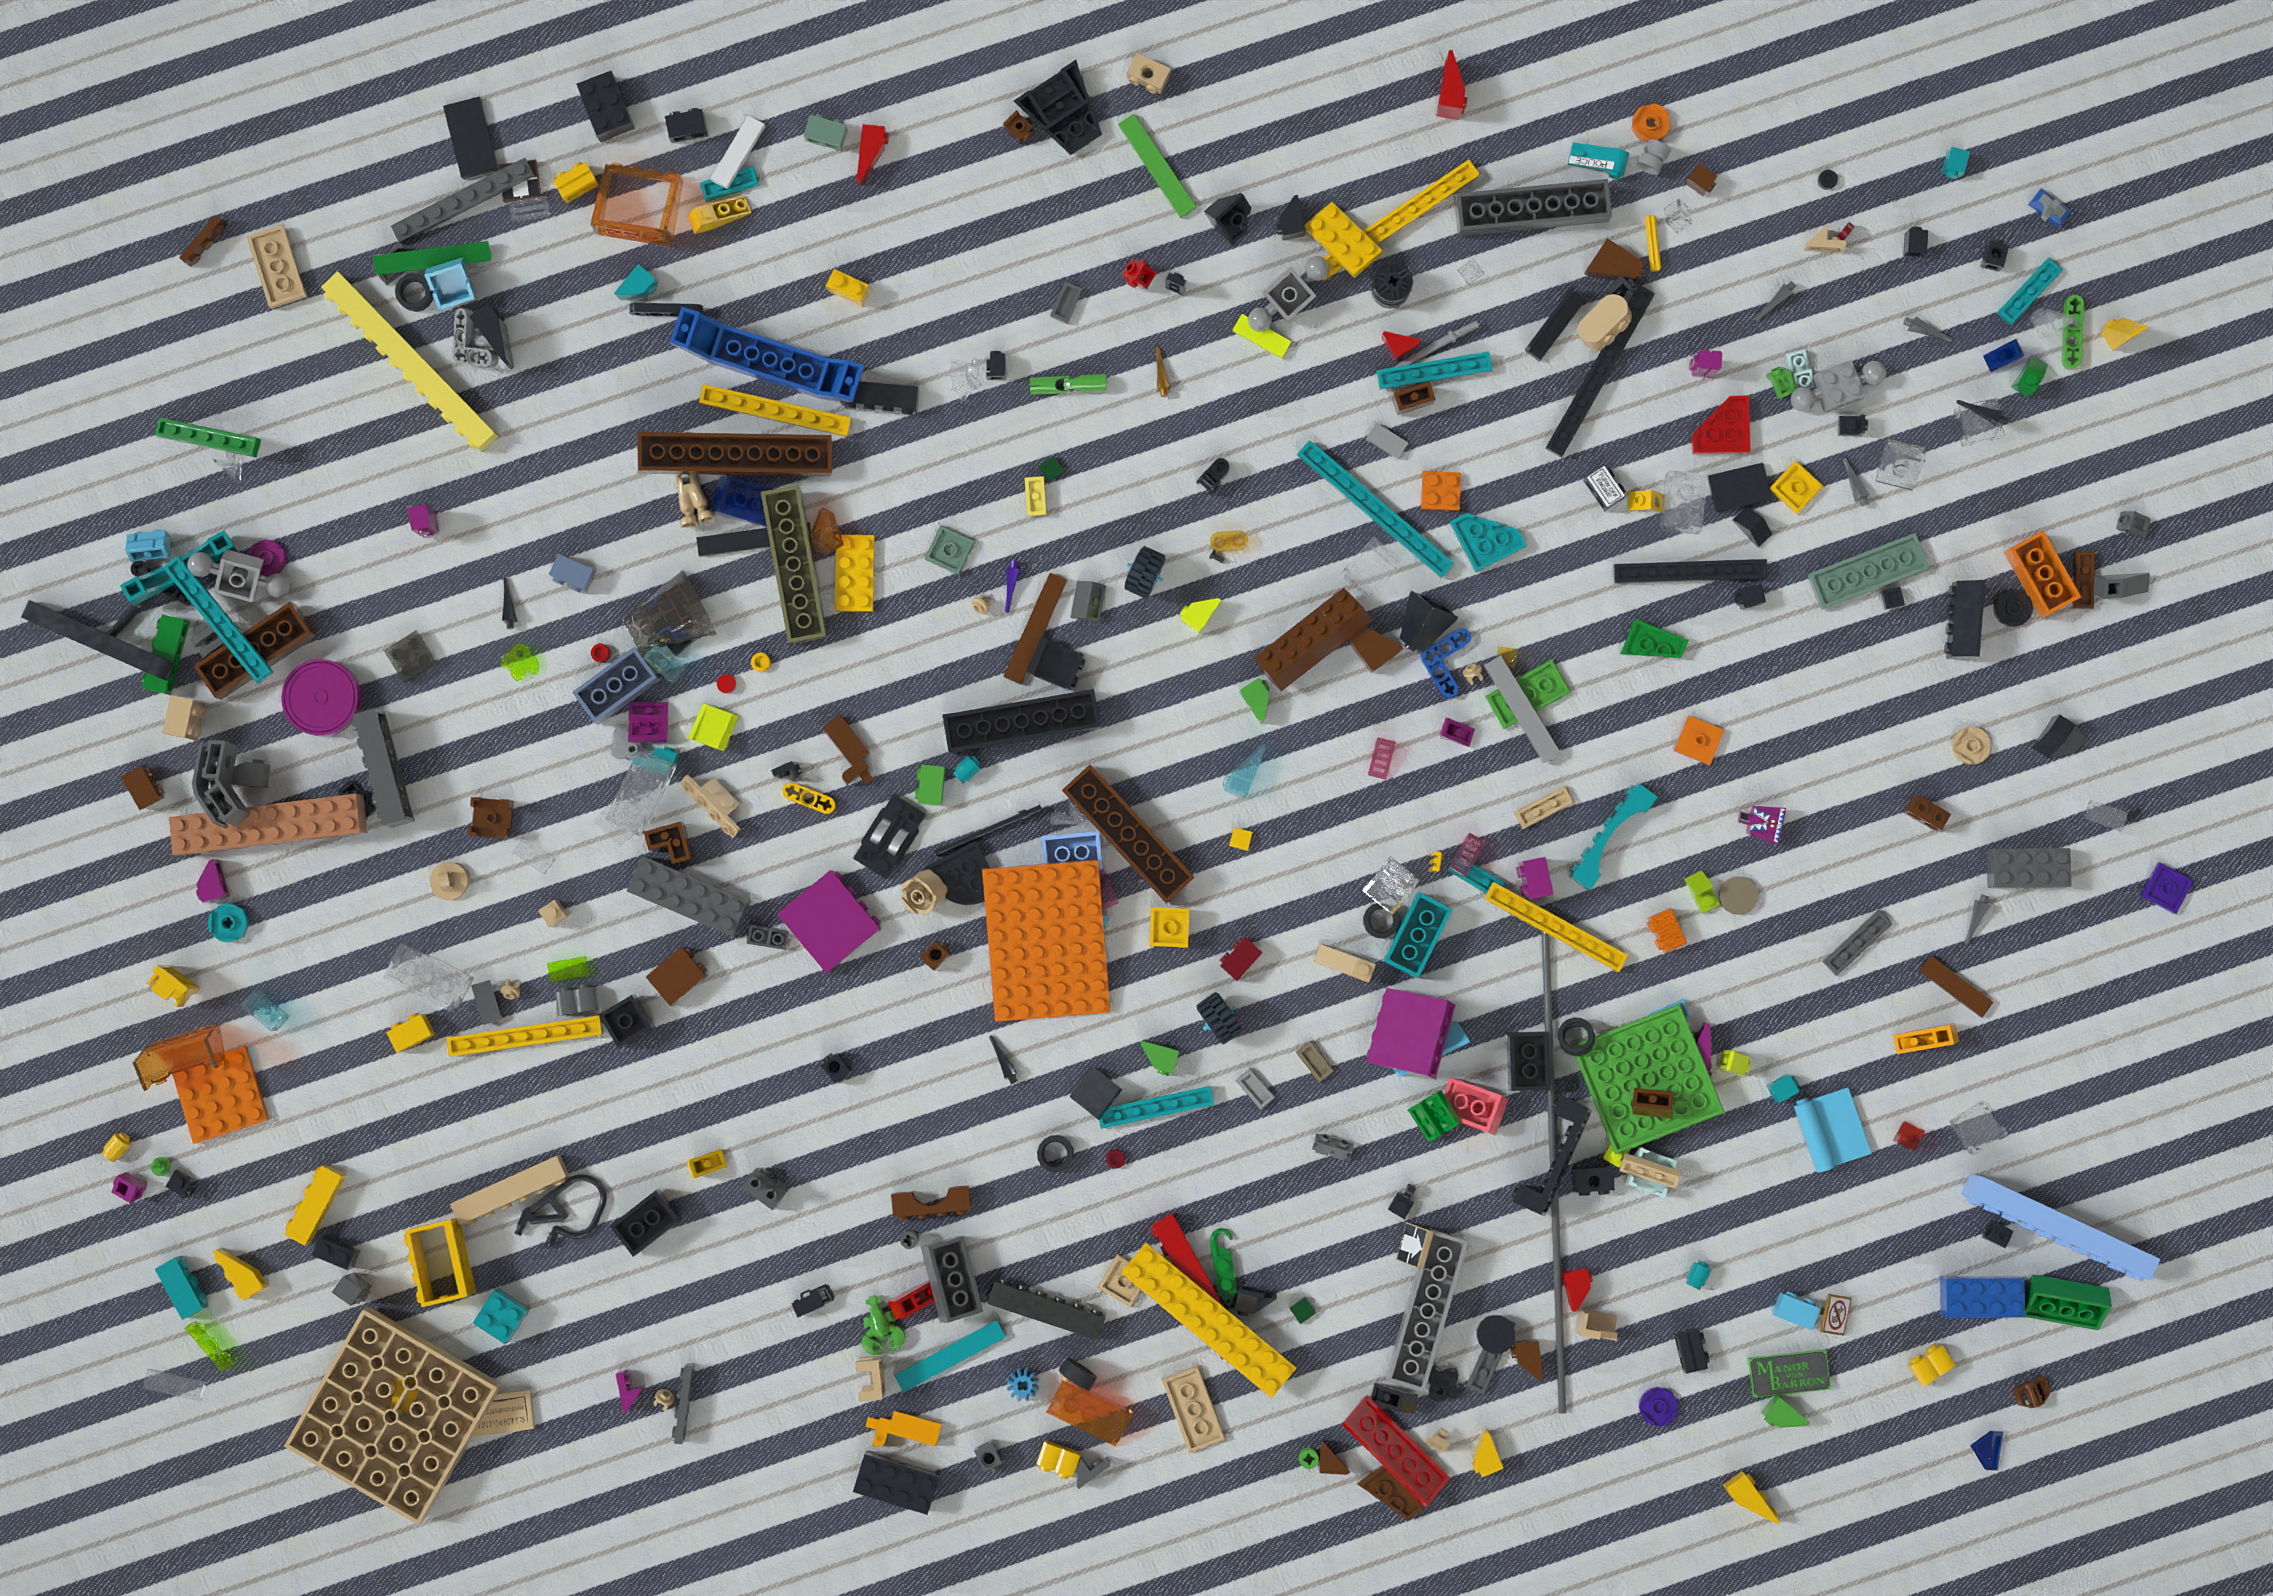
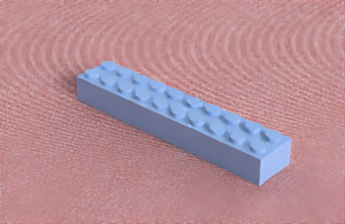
(2063, 1228)

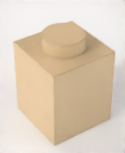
(553, 913)

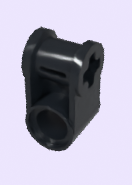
(1213, 476)

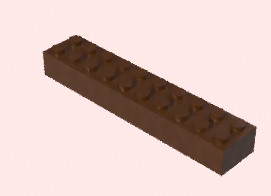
(734, 454)

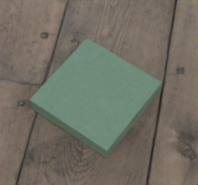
(949, 550)

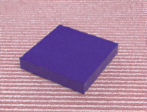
(2166, 888)

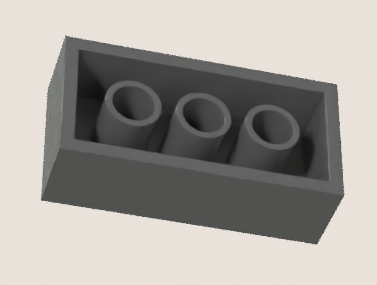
(2029, 868)
(951, 1279)

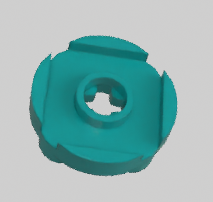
(221, 914)

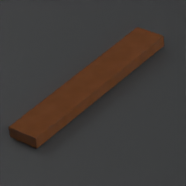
(1035, 628)

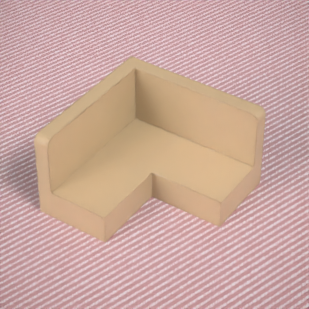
(1596, 1325)

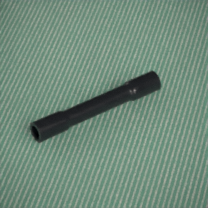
(128, 617)

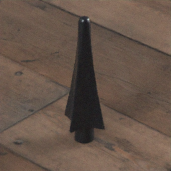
(1991, 415)
(508, 614)
(1007, 1069)

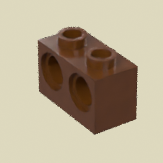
(1926, 813)

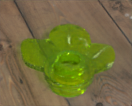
(520, 665)

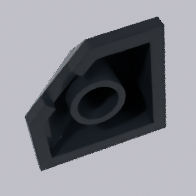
(1230, 216)
(2059, 738)
(1252, 1300)

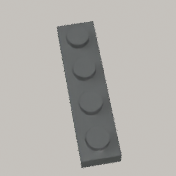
(682, 1411)

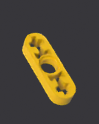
(820, 808)

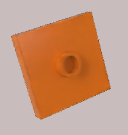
(1698, 740)

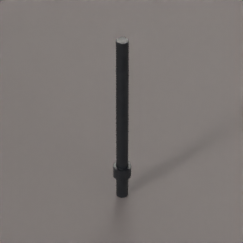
(1022, 816)

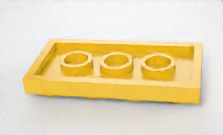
(1343, 239)
(855, 574)

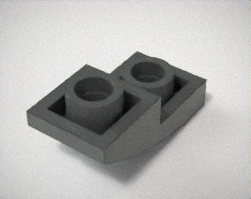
(767, 937)
(486, 1002)

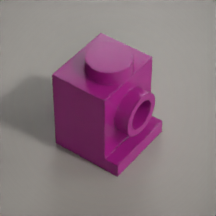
(128, 1187)

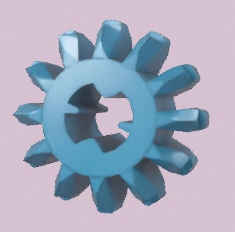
(1023, 1391)

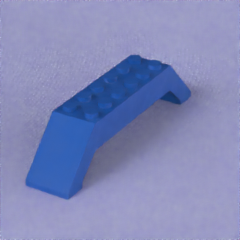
(766, 358)

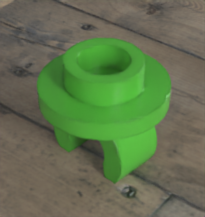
(161, 1166)

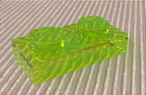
(568, 969)

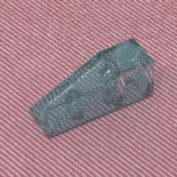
(1242, 776)

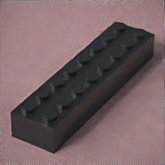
(1021, 721)

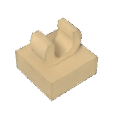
(1438, 1440)

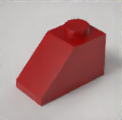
(1577, 1286)

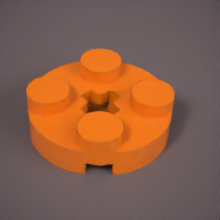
(1648, 112)

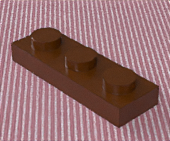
(203, 241)

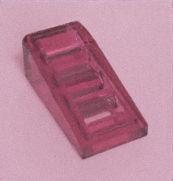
(1391, 744)
(1473, 844)

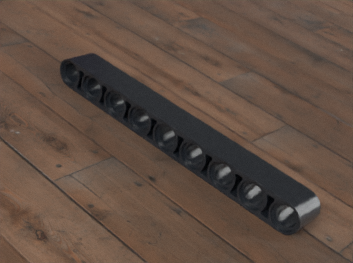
(97, 640)

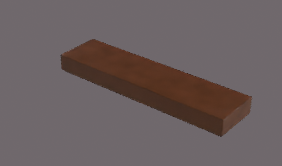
(1955, 986)

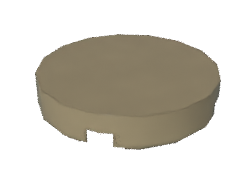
(1738, 895)

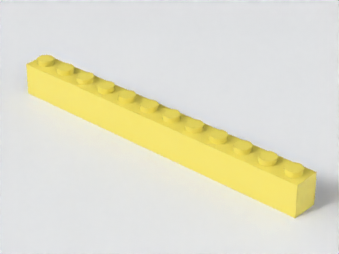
(409, 361)

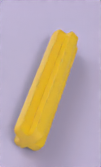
(1653, 244)

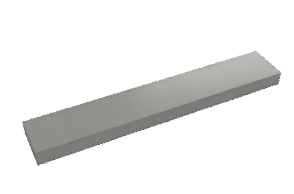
(1522, 709)

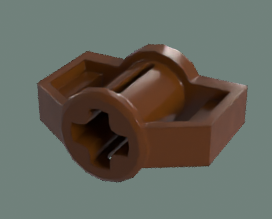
(2032, 1392)

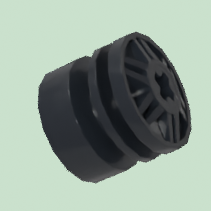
(1386, 294)

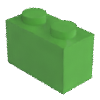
(931, 785)

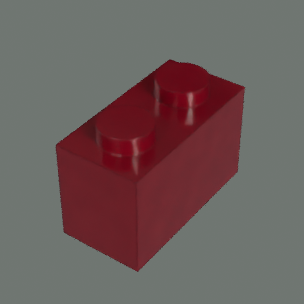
(1240, 958)

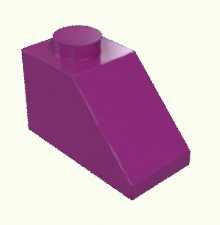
(212, 883)

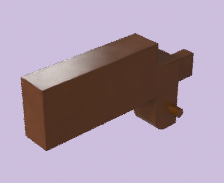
(850, 748)

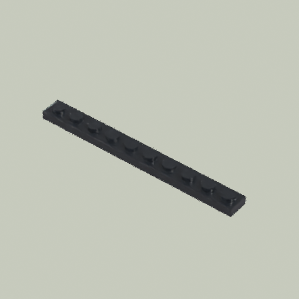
(1597, 376)

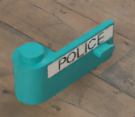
(1599, 157)

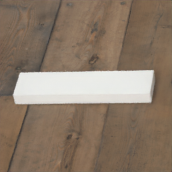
(737, 152)

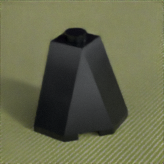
(1424, 622)

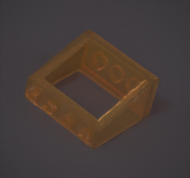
(661, 236)

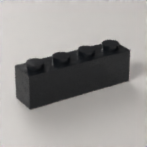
(885, 397)

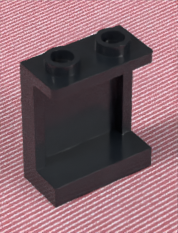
(1056, 664)

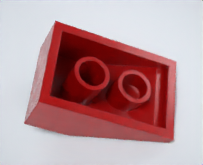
(1452, 91)

